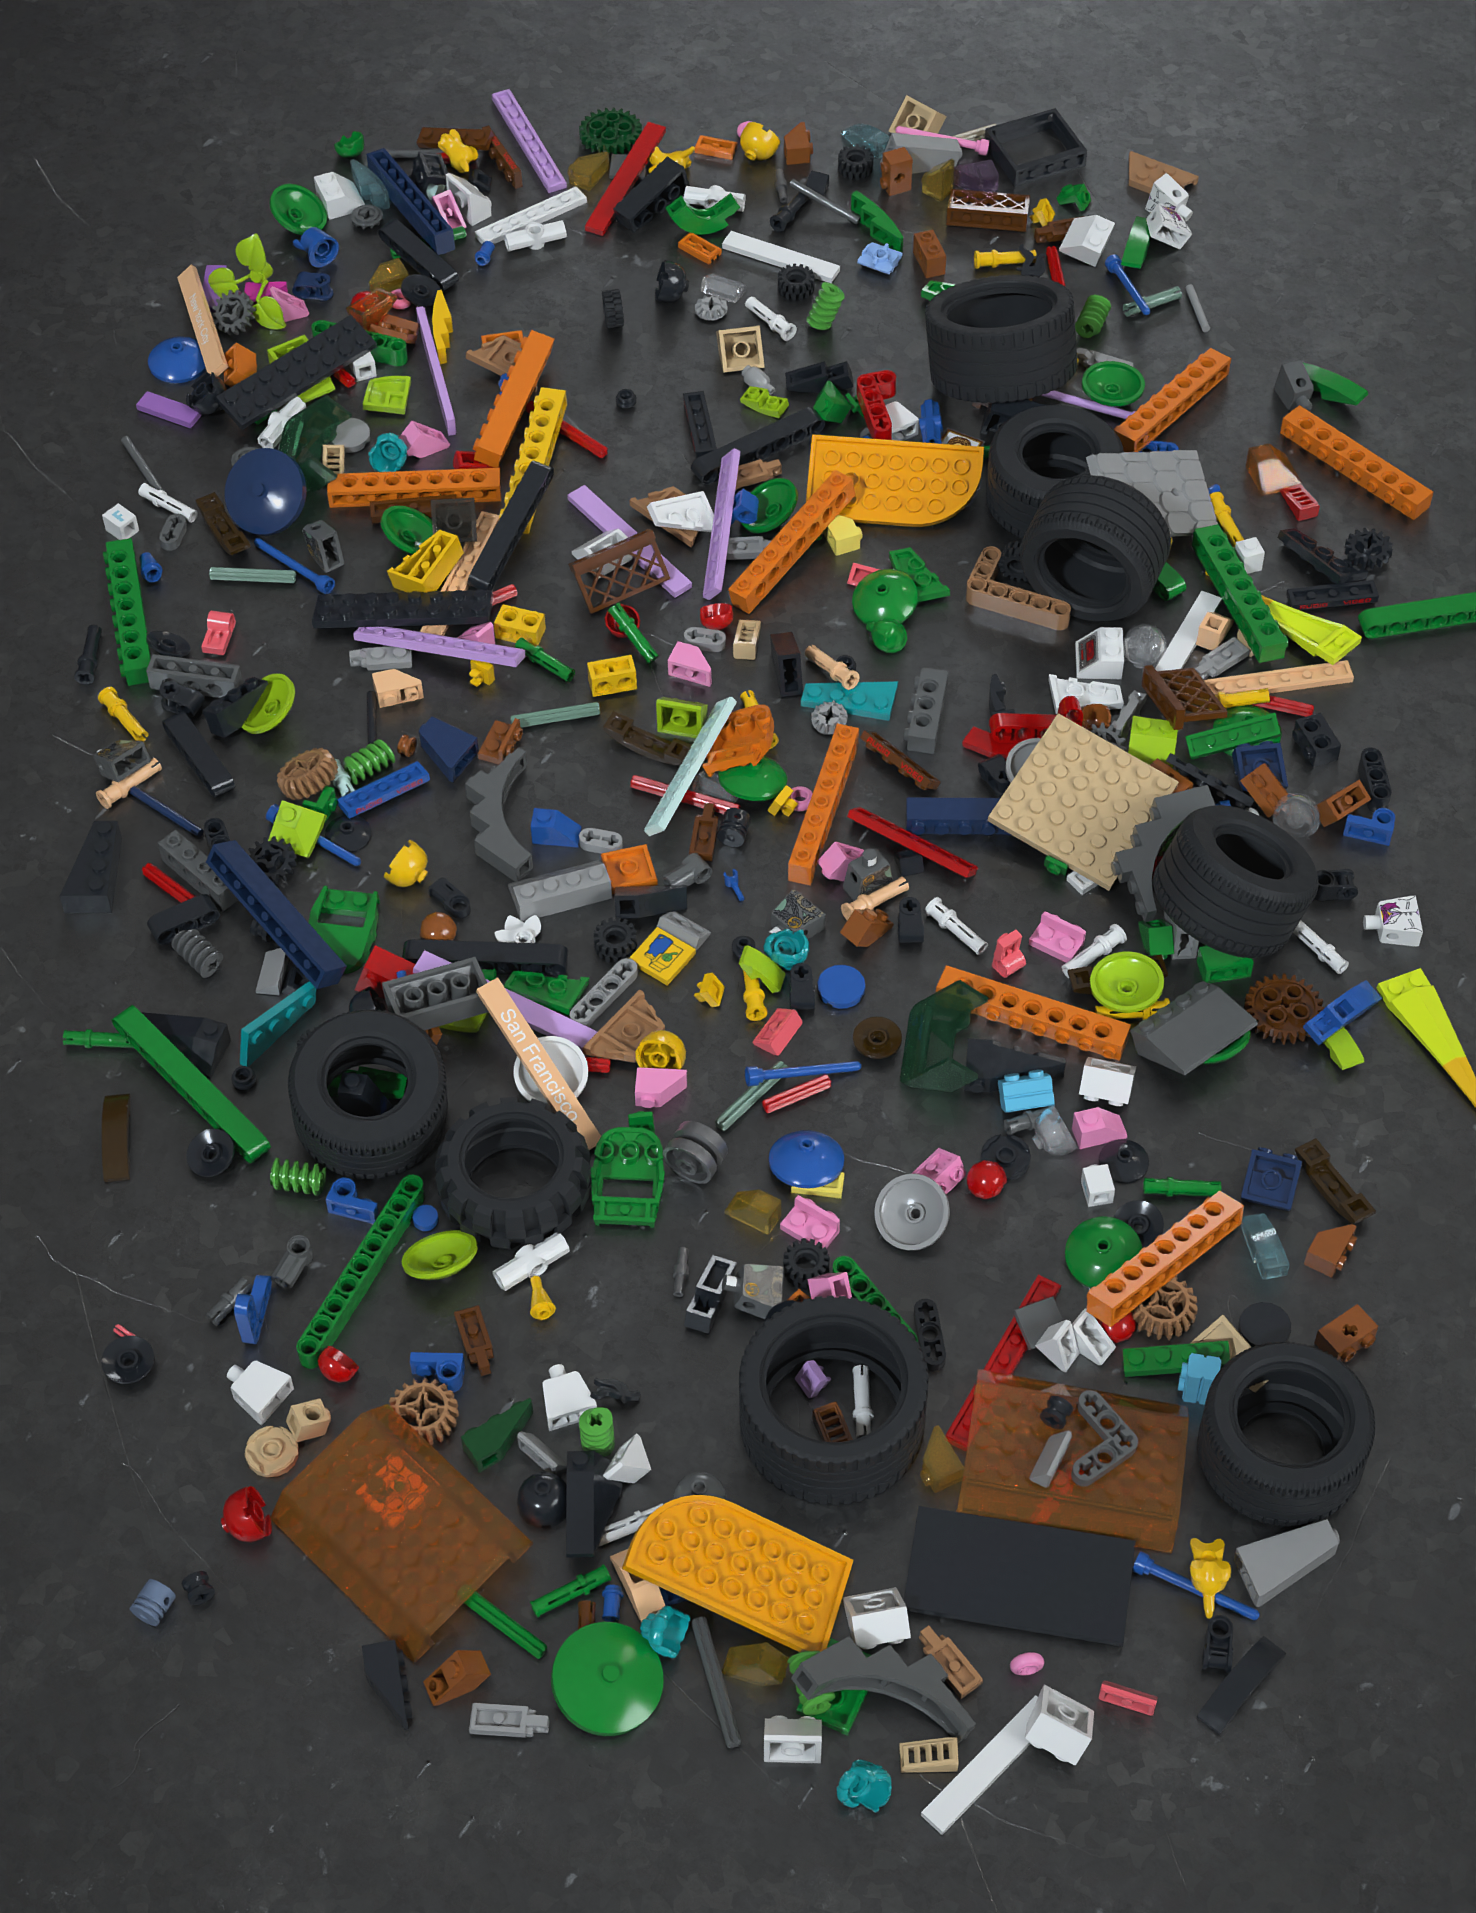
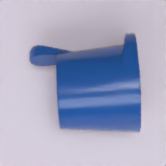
(319, 246)

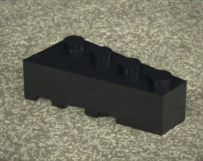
(652, 195)

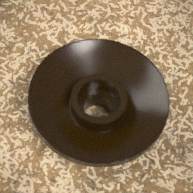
(879, 1030)

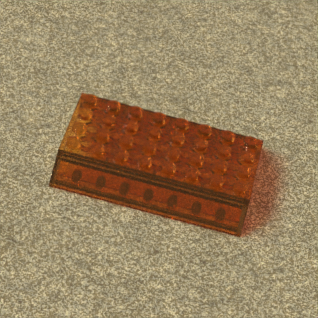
(1130, 1502)
(396, 1527)

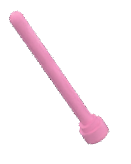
(980, 146)

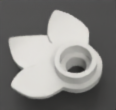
(518, 931)

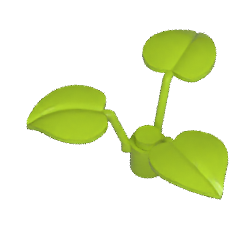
(251, 254)

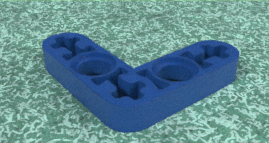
(251, 1309)

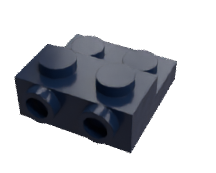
(1248, 758)
(1271, 1179)

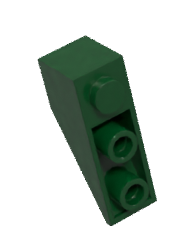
(493, 1439)

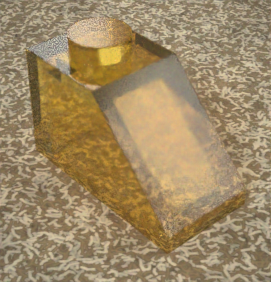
(588, 170)
(939, 180)
(388, 276)
(755, 1209)
(940, 1463)
(756, 1664)

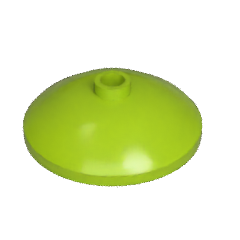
(272, 705)
(1127, 973)
(439, 1255)

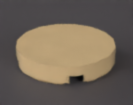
(271, 1451)

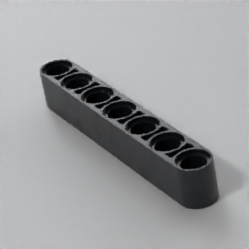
(761, 443)
(511, 526)
(502, 956)

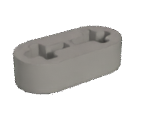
(705, 639)
(601, 840)

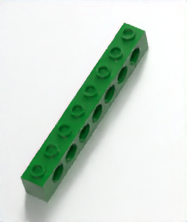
(1239, 593)
(129, 610)

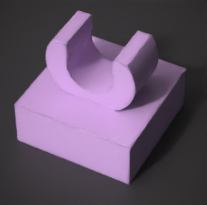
(812, 1378)

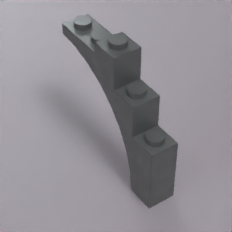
(1148, 840)
(495, 841)
(920, 1684)

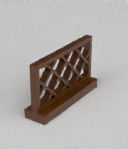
(991, 217)
(611, 553)
(1168, 700)

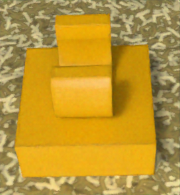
(1043, 212)
(481, 673)
(783, 803)
(710, 990)

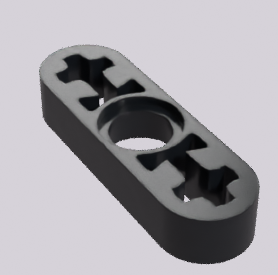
(932, 1324)

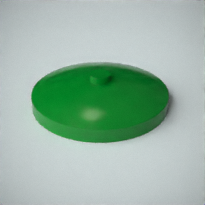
(607, 1679)

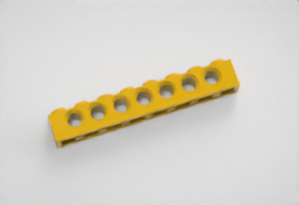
(539, 437)

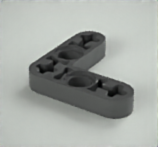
(1110, 1445)

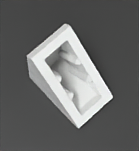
(1091, 1338)
(1059, 1345)
(629, 1462)

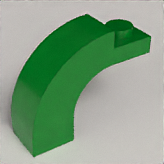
(702, 220)

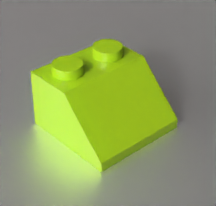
(680, 716)
(1152, 739)

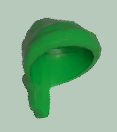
(888, 635)

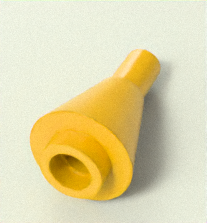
(541, 1304)

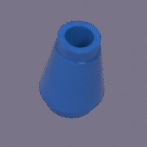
(150, 567)

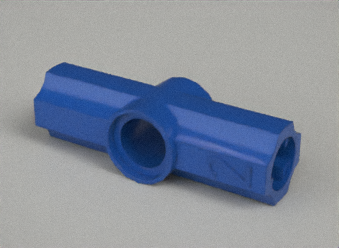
(931, 422)

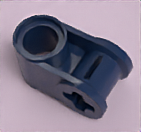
(312, 285)

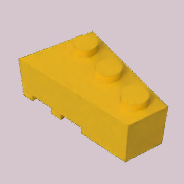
(429, 565)

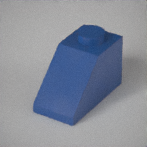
(554, 828)

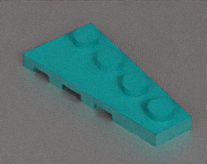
(864, 700)
(273, 1023)

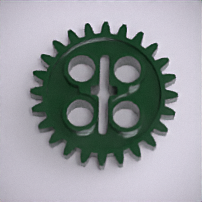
(610, 131)

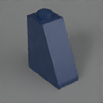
(448, 747)

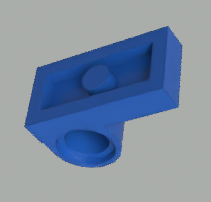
(745, 507)
(1375, 830)
(350, 1205)
(440, 1364)

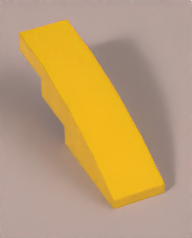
(441, 326)

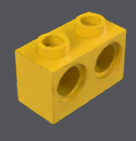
(519, 623)
(612, 675)

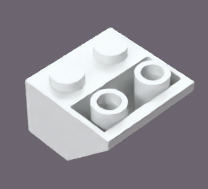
(600, 542)

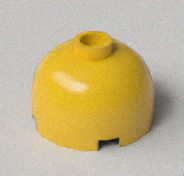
(757, 142)
(408, 866)
(661, 1050)

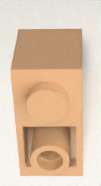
(1213, 630)
(396, 687)

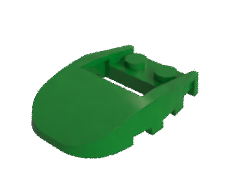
(347, 942)
(627, 1155)

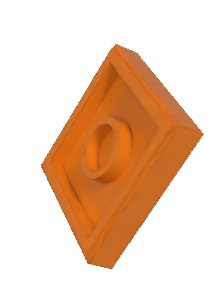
(630, 867)

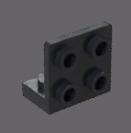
(428, 169)

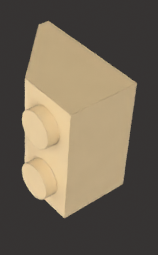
(917, 116)
(740, 348)

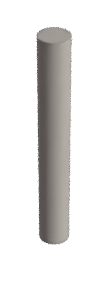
(1197, 308)

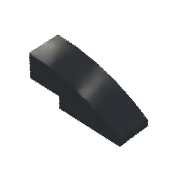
(815, 376)
(709, 1295)

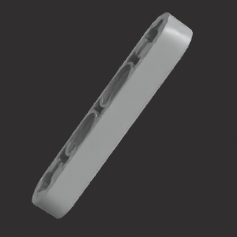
(606, 995)

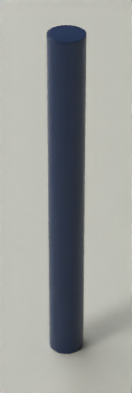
(166, 811)

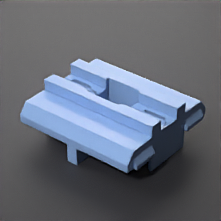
(880, 258)

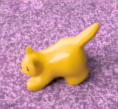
(458, 153)
(680, 157)
(1208, 1571)

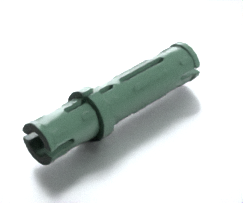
(1154, 300)

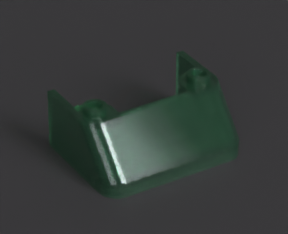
(307, 433)
(931, 1039)

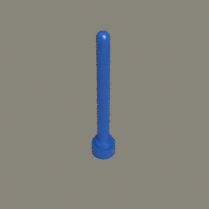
(1113, 264)
(323, 582)
(323, 842)
(756, 1075)
(1146, 1565)

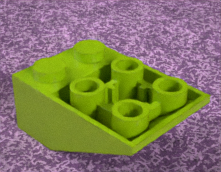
(316, 391)

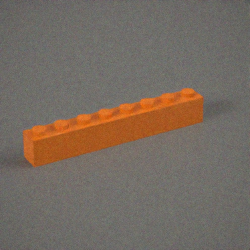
(513, 400)

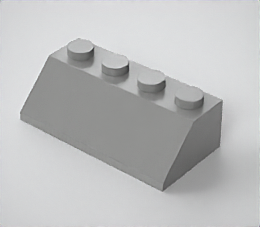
(561, 890)

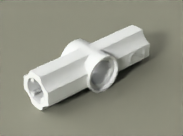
(711, 196)
(535, 235)
(272, 433)
(531, 1261)

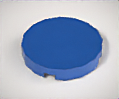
(841, 986)

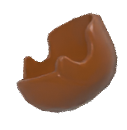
(1096, 715)
(438, 927)

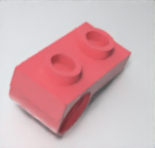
(219, 632)
(1007, 954)

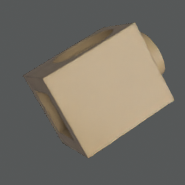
(308, 1420)

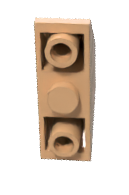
(643, 1595)

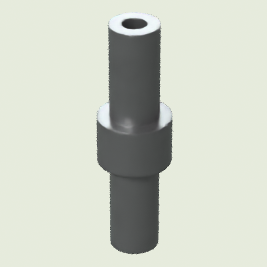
(781, 185)
(681, 1271)

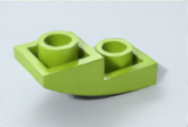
(760, 401)
(760, 966)
(1344, 1049)

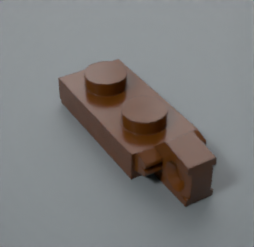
(1053, 231)
(704, 833)
(475, 1337)

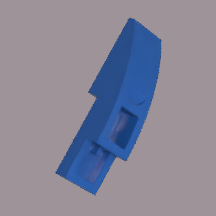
(1342, 1012)

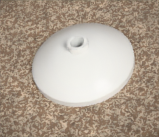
(568, 1060)

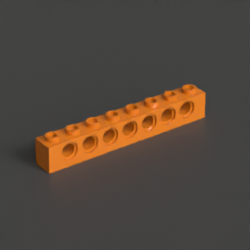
(1173, 400)
(1356, 462)
(361, 488)
(792, 542)
(823, 804)
(1045, 1014)
(1164, 1258)

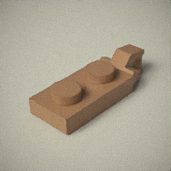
(757, 472)
(961, 1674)

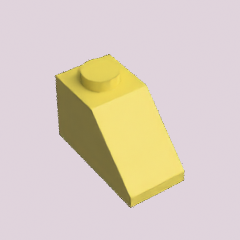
(843, 535)

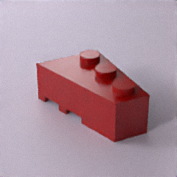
(381, 968)

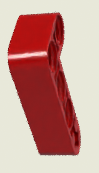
(871, 392)
(1008, 726)

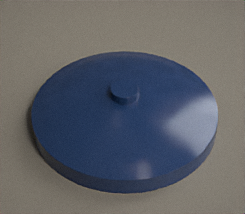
(265, 491)

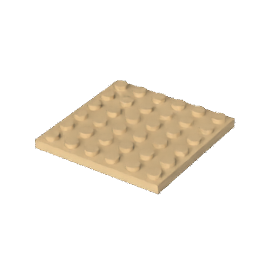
(1080, 799)

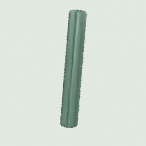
(252, 575)
(557, 714)
(746, 1100)

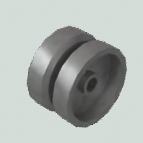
(695, 1152)

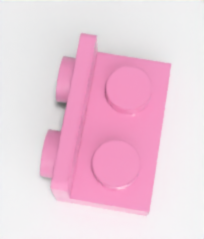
(1058, 937)
(943, 1168)
(811, 1222)

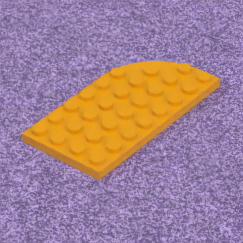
(898, 479)
(742, 1569)

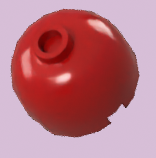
(245, 1516)

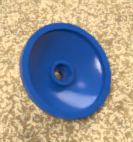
(176, 360)
(806, 1159)

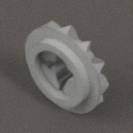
(718, 311)
(819, 720)

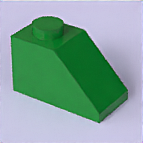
(831, 404)
(1157, 937)
(1220, 967)

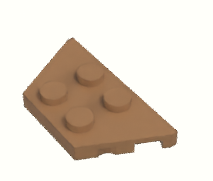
(1146, 171)
(496, 355)
(684, 535)
(625, 1031)

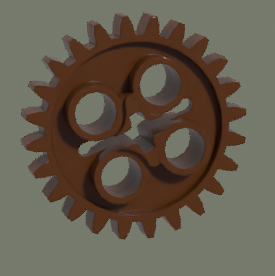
(1282, 1007)

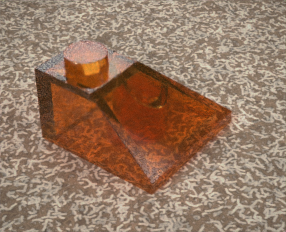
(372, 307)
(1270, 469)

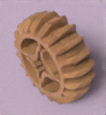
(307, 773)
(1159, 1314)
(411, 1404)

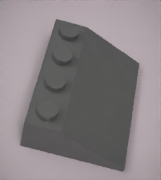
(1192, 1028)

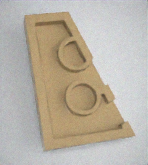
(1224, 1331)

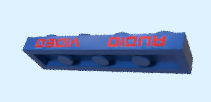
(383, 789)

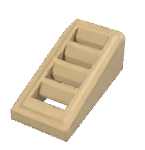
(334, 451)
(746, 641)
(939, 1765)

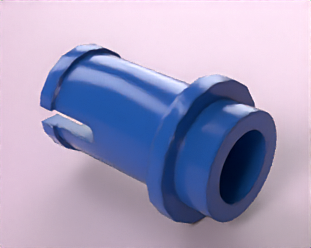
(482, 256)
(612, 1599)

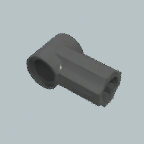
(692, 870)
(293, 1263)

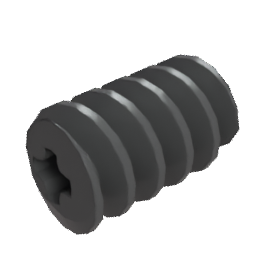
(197, 952)

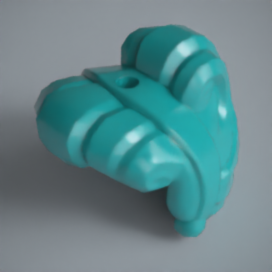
(388, 453)
(794, 946)
(665, 1630)
(864, 1785)

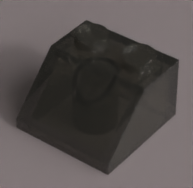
(455, 517)

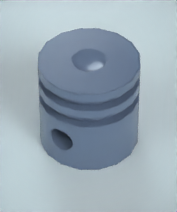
(152, 1602)

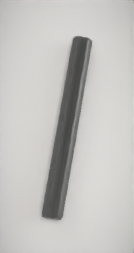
(716, 1682)

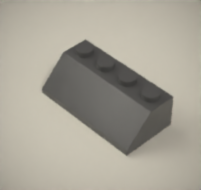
(437, 994)

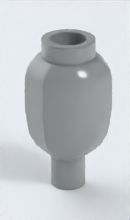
(757, 378)

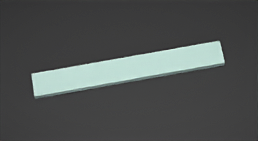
(690, 766)

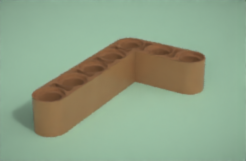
(1009, 600)

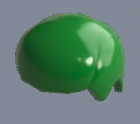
(351, 146)

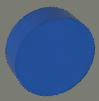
(425, 1217)

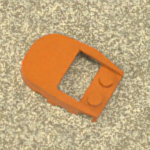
(742, 739)

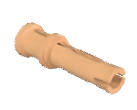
(837, 670)
(121, 788)
(875, 898)

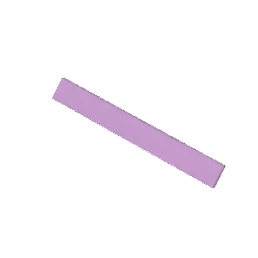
(529, 141)
(436, 371)
(608, 520)
(721, 524)
(441, 645)
(537, 1016)

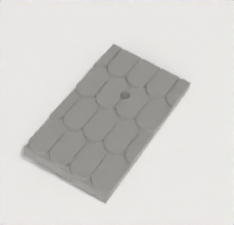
(1168, 479)

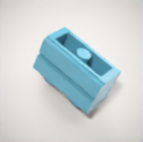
(1026, 1091)
(1197, 1377)

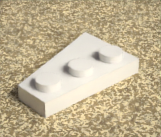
(683, 512)
(1087, 694)

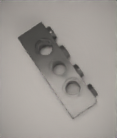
(207, 677)
(927, 710)
(192, 867)

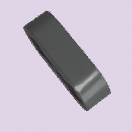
(168, 531)

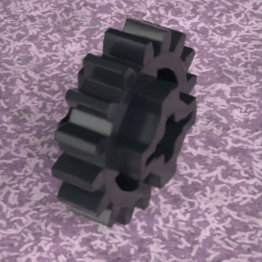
(1379, 548)
(274, 858)

